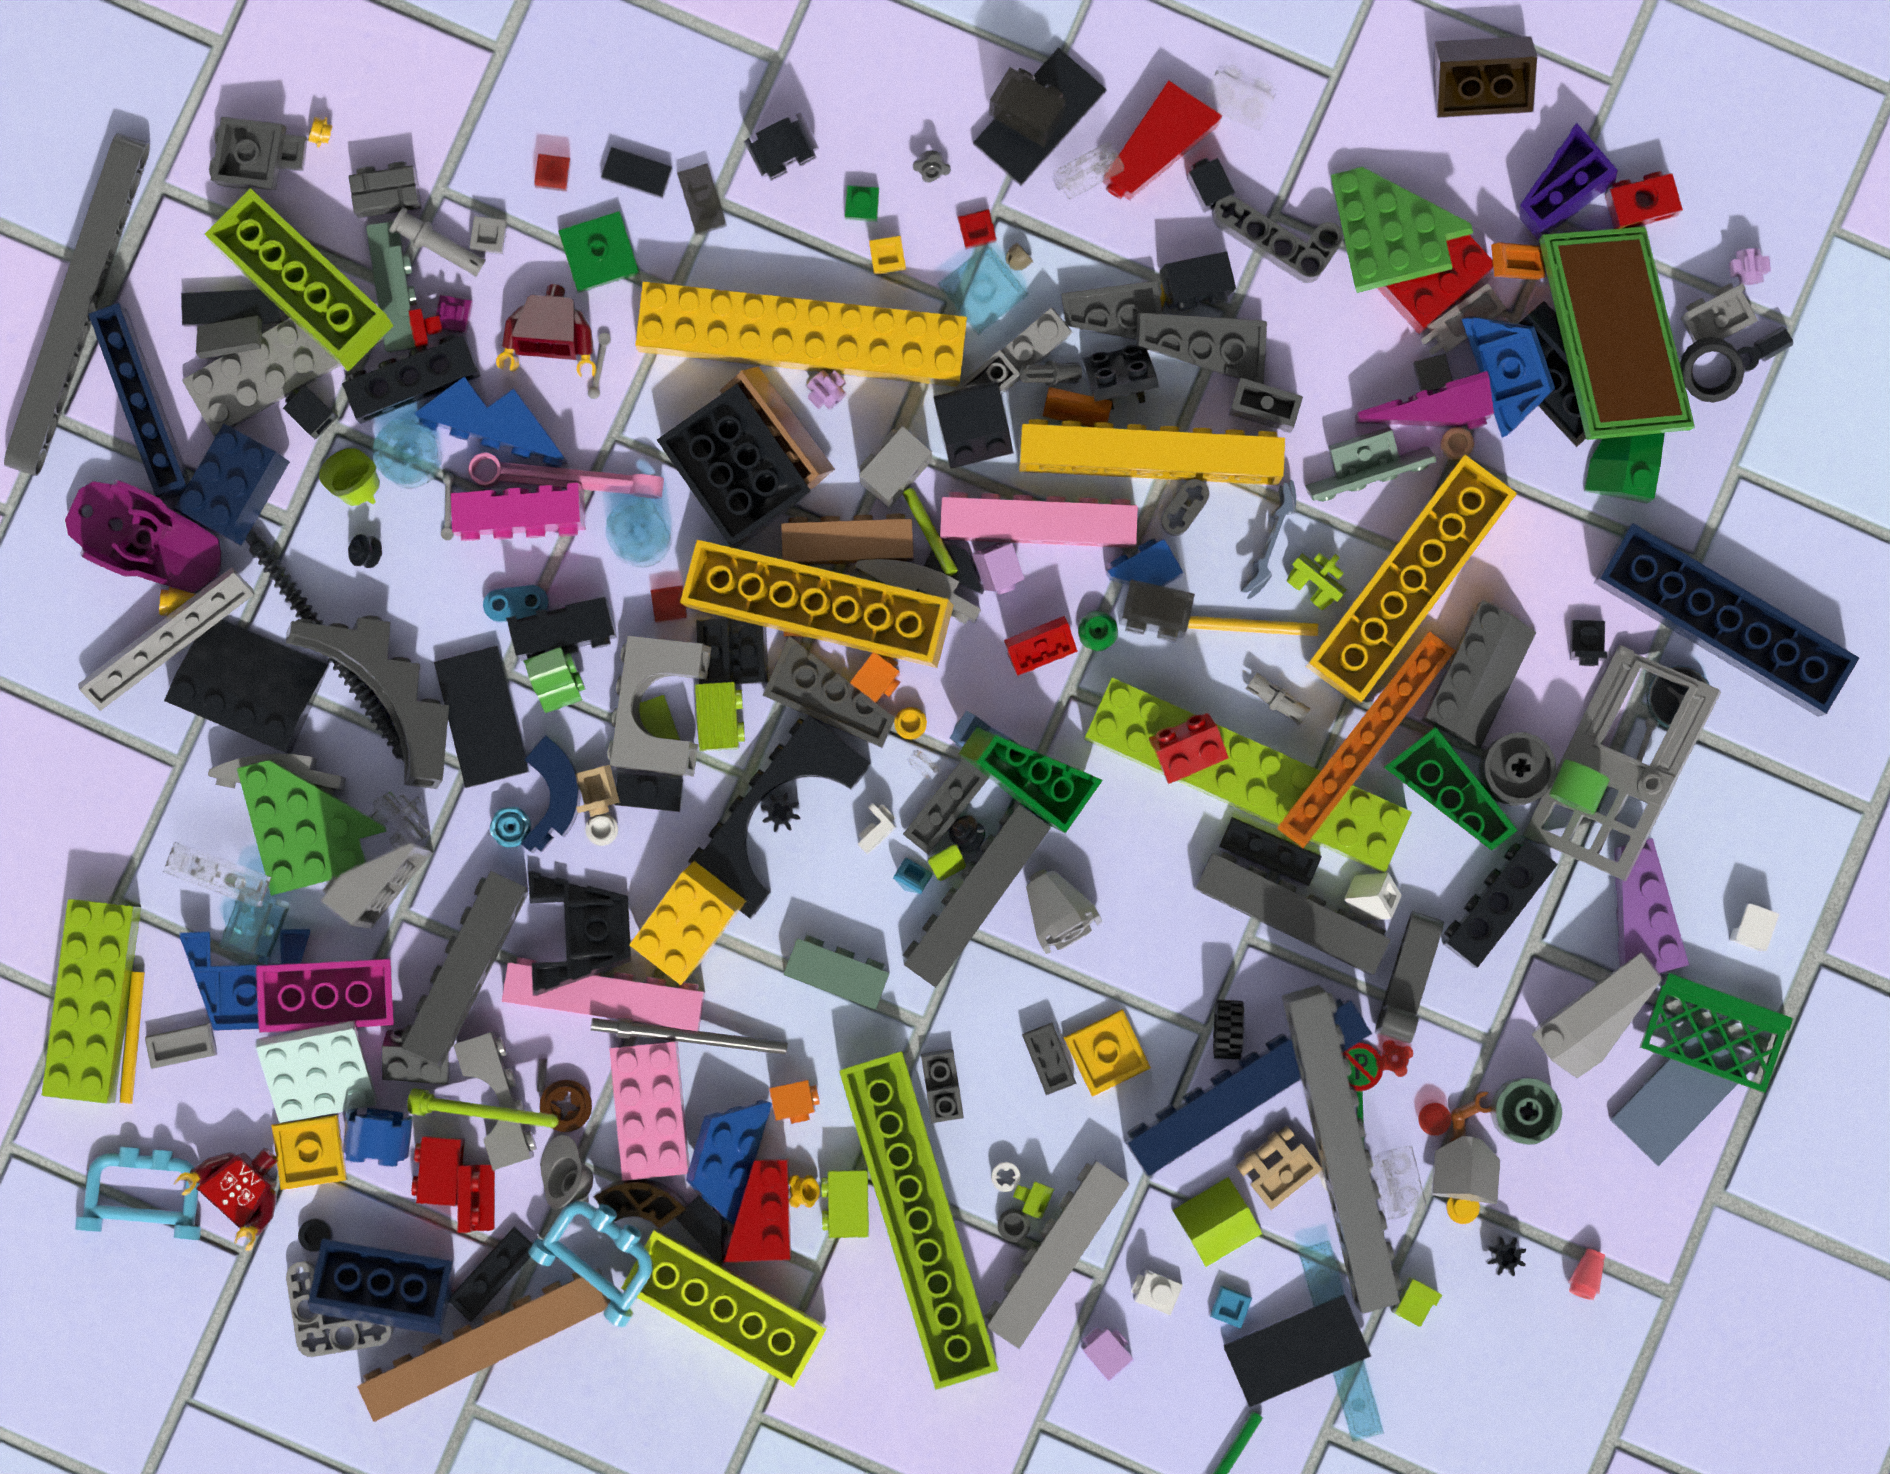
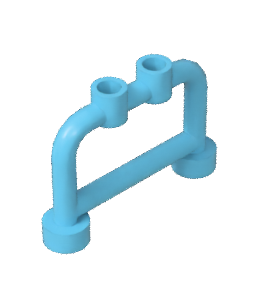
(130, 1158)
(626, 1239)

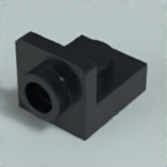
(1587, 642)

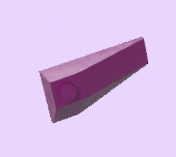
(1456, 405)

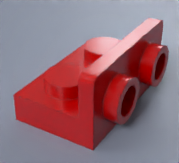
(1040, 645)
(475, 1198)

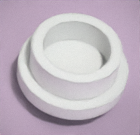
(601, 829)

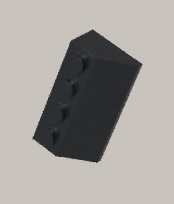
(1561, 403)

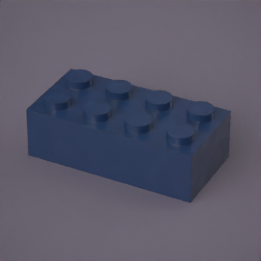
(381, 1286)

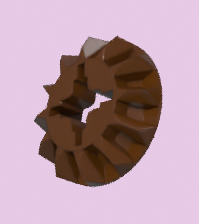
(579, 1097)

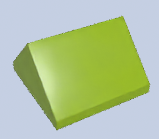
(1217, 1221)

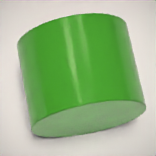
(1579, 787)

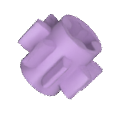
(1749, 266)
(826, 389)

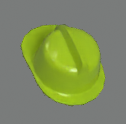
(350, 476)

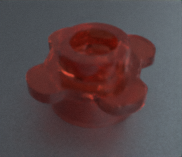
(1386, 1063)

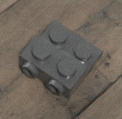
(247, 154)

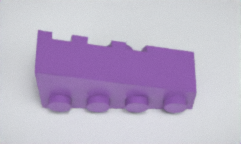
(1647, 914)

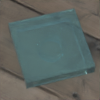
(983, 289)

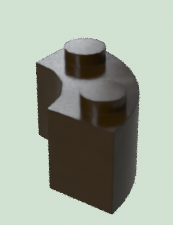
(642, 1199)

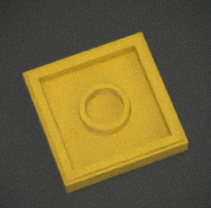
(1107, 1052)
(309, 1152)

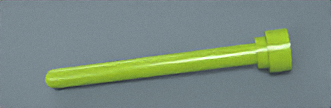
(422, 1102)

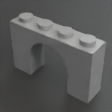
(645, 663)

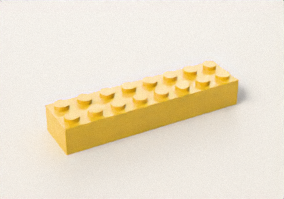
(1152, 453)
(1411, 580)
(817, 603)

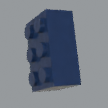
(232, 484)

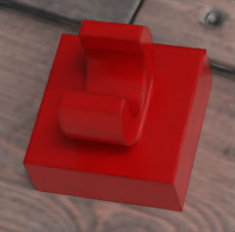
(423, 327)

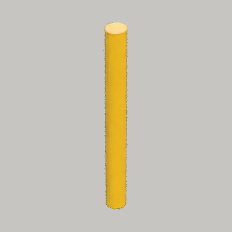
(1254, 626)
(132, 1037)

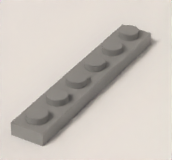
(166, 639)

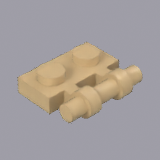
(1285, 1175)

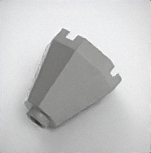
(1059, 911)

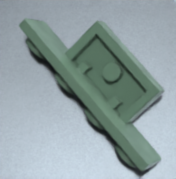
(391, 284)
(1365, 461)

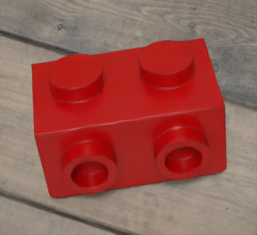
(1188, 747)

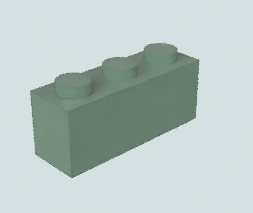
(837, 972)

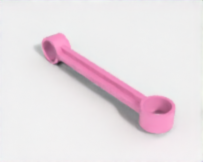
(635, 484)

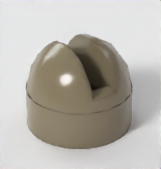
(1018, 258)

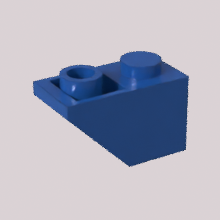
(1152, 565)

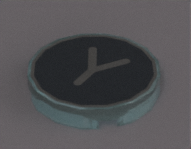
(1666, 696)

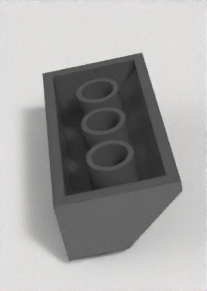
(1479, 674)

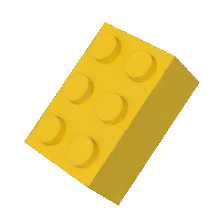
(687, 922)

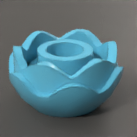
(500, 823)

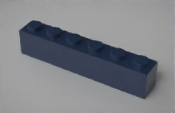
(140, 401)

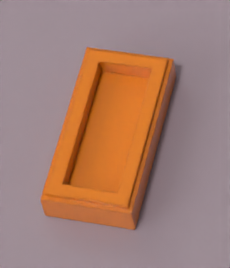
(1517, 261)
(1076, 407)

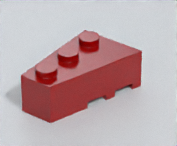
(764, 1215)

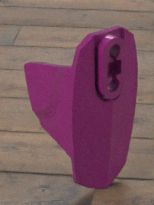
(152, 541)

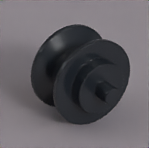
(365, 551)
(967, 833)

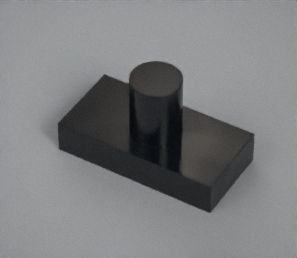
(649, 792)

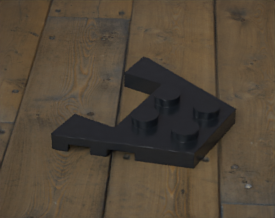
(594, 931)

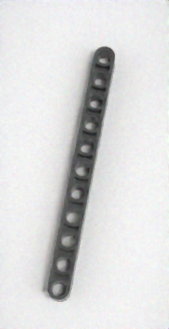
(77, 299)

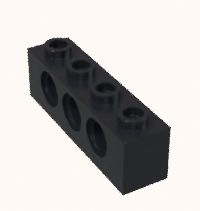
(360, 384)
(1537, 869)

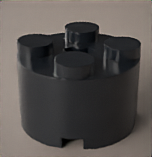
(782, 146)

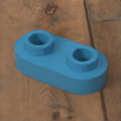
(515, 602)

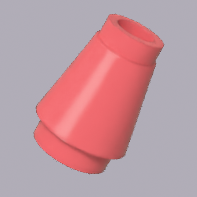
(1588, 1275)

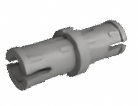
(1278, 698)

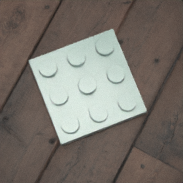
(316, 1072)

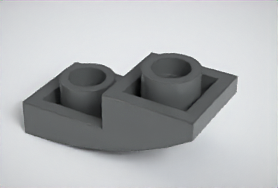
(942, 1086)

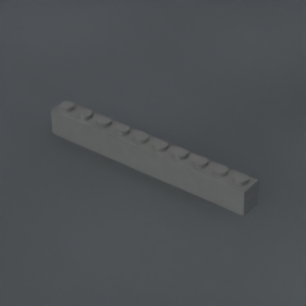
(1341, 1148)

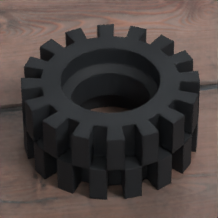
(1228, 1029)

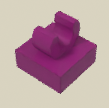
(454, 313)

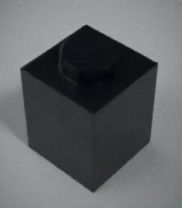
(1209, 183)
(309, 411)

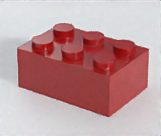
(1428, 297)

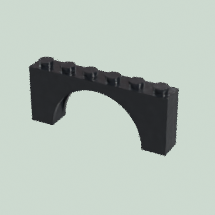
(808, 753)

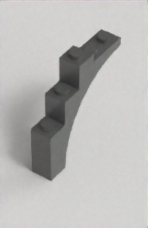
(394, 681)

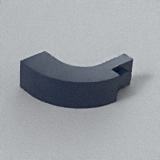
(564, 790)

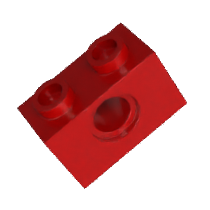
(1628, 213)

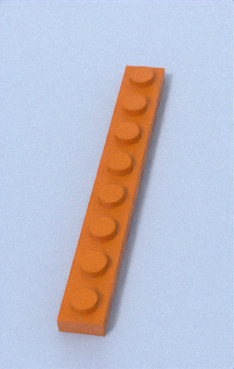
(1366, 739)

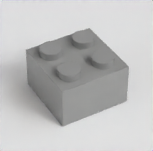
(895, 466)

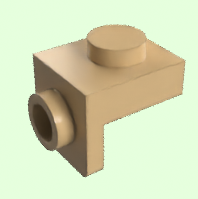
(597, 790)

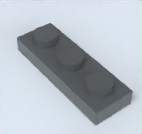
(945, 806)

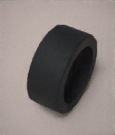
(1722, 391)

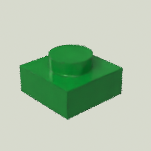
(862, 203)

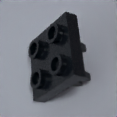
(1120, 373)

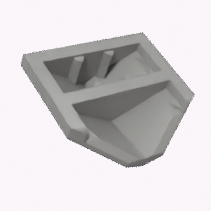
(1466, 1171)

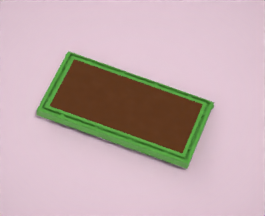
(1616, 333)

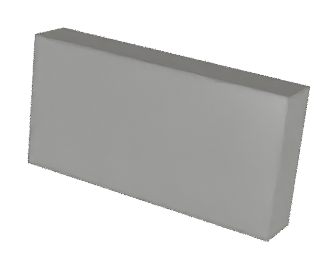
(180, 1046)

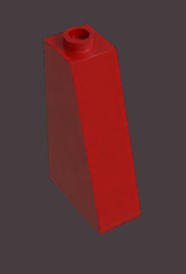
(1163, 136)

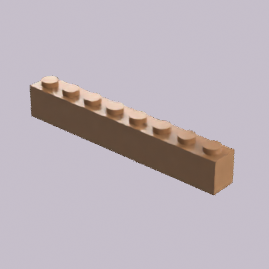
(480, 1347)

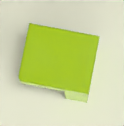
(1416, 1302)

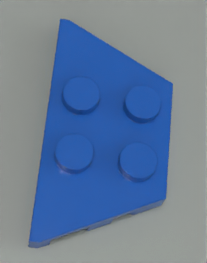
(1514, 367)
(726, 1156)

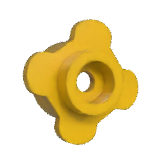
(803, 1191)

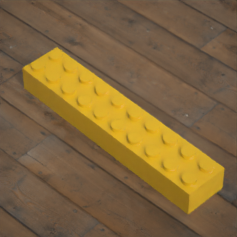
(801, 334)

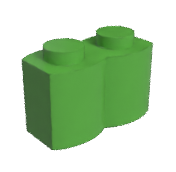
(555, 679)

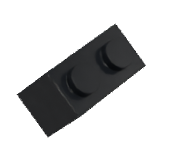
(1197, 281)

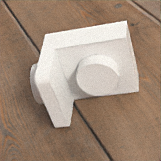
(873, 834)
(1156, 1291)

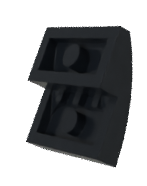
(736, 651)

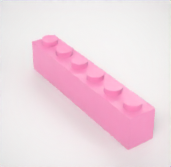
(1038, 521)
(611, 997)

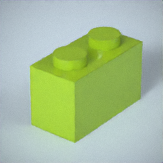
(847, 1204)

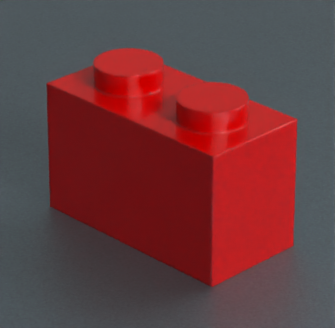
(437, 1170)

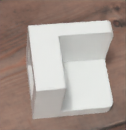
(1373, 896)
(1755, 928)

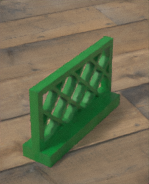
(1727, 1006)

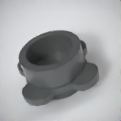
(931, 166)

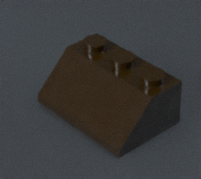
(1484, 76)

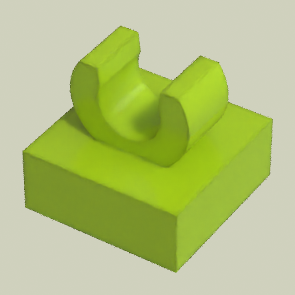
(1035, 1199)

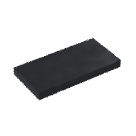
(1021, 156)
(481, 717)
(1297, 1350)

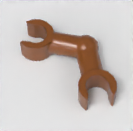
(1459, 1115)

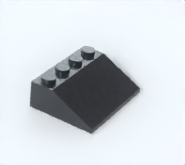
(734, 466)
(248, 684)

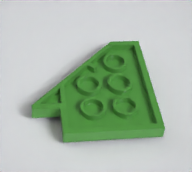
(1391, 230)
(300, 828)

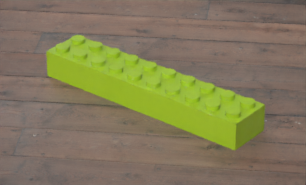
(1252, 777)
(918, 1220)

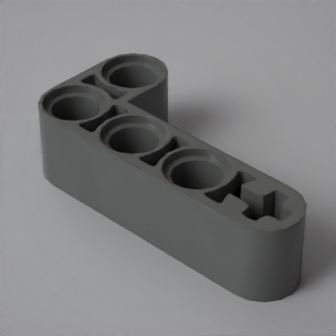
(1274, 233)
(1409, 977)

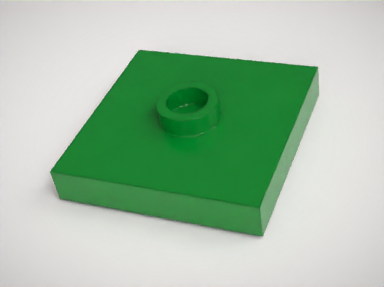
(598, 252)

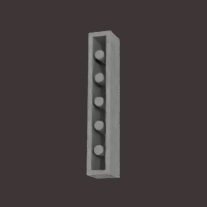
(1056, 1254)

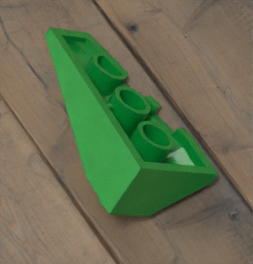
(1626, 467)

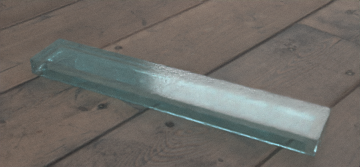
(1352, 1381)

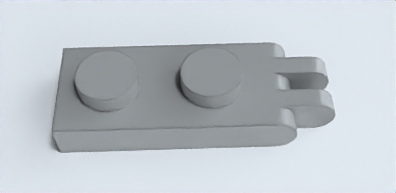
(1449, 328)

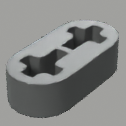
(1178, 503)

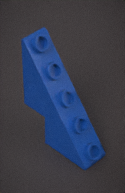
(503, 423)

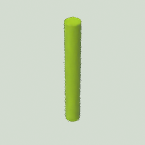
(930, 531)

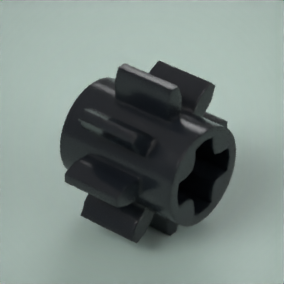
(771, 810)
(1516, 1253)

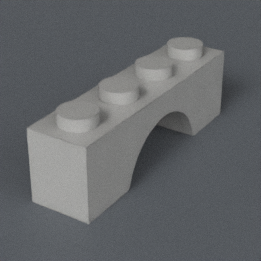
(483, 1059)

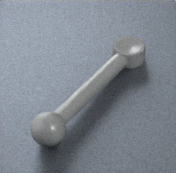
(604, 340)
(448, 480)
(1651, 724)

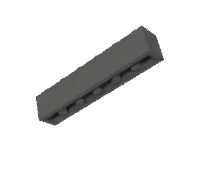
(976, 896)
(1293, 914)
(464, 970)

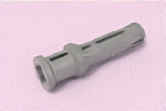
(423, 235)

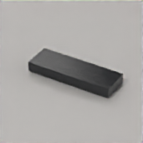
(221, 306)
(1270, 851)
(491, 1274)

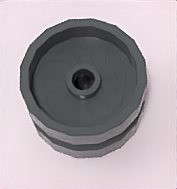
(1536, 765)

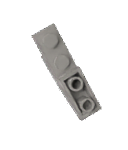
(1026, 349)
(921, 579)
(303, 766)

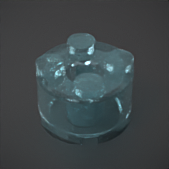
(400, 436)
(621, 526)

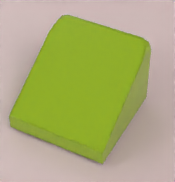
(947, 863)

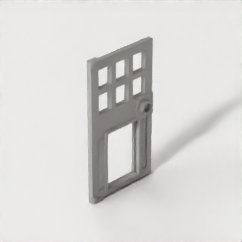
(1627, 775)

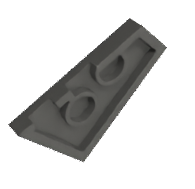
(1111, 308)

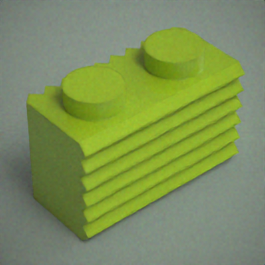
(718, 716)

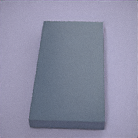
(1675, 1101)

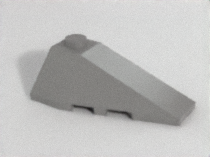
(1592, 1023)

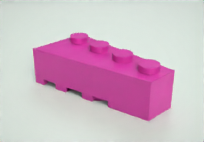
(518, 512)

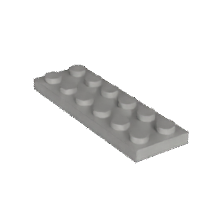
(256, 379)

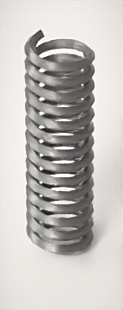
(542, 1075)

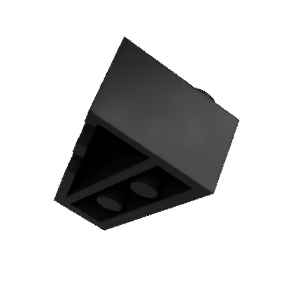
(565, 627)

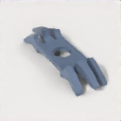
(1262, 574)

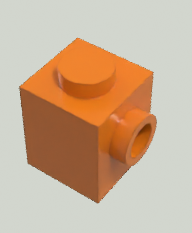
(877, 677)
(794, 1101)

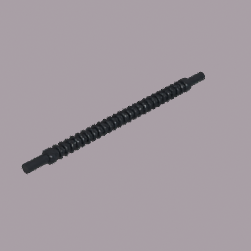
(259, 549)

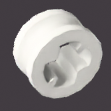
(1005, 1187)

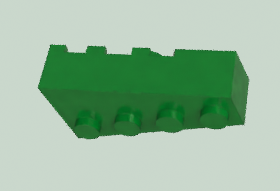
(1038, 782)
(1448, 784)

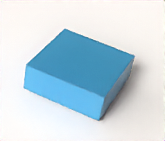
(1230, 1306)

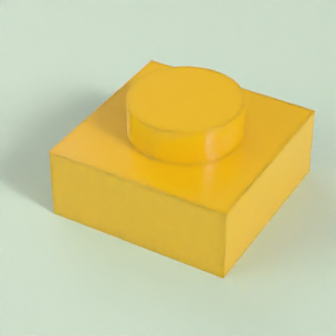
(887, 255)

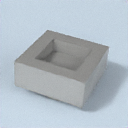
(488, 235)

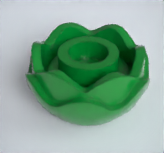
(1090, 638)

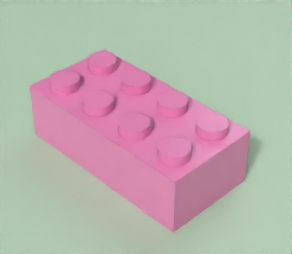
(649, 1110)

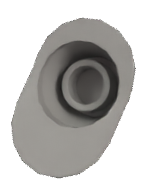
(564, 1174)

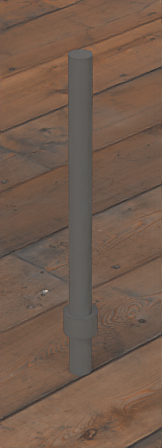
(625, 1028)

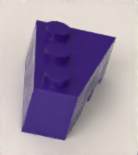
(1568, 184)

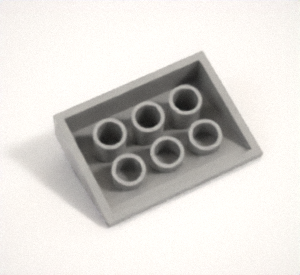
(370, 889)

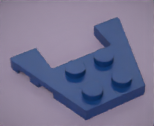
(232, 990)

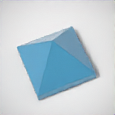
(912, 876)

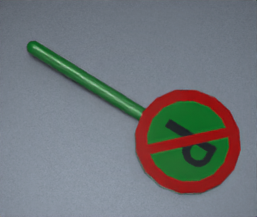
(1363, 1072)

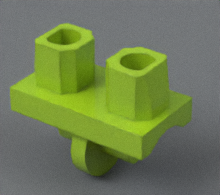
(1328, 589)

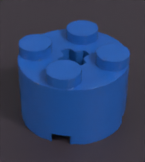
(377, 1136)

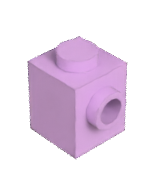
(998, 567)
(1107, 1351)

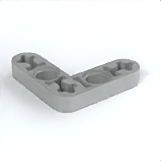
(317, 1323)

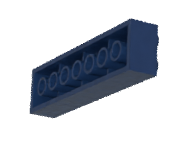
(1726, 620)
(1230, 1096)

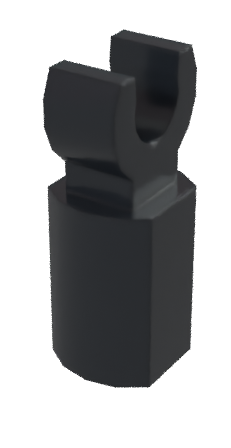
(1767, 347)

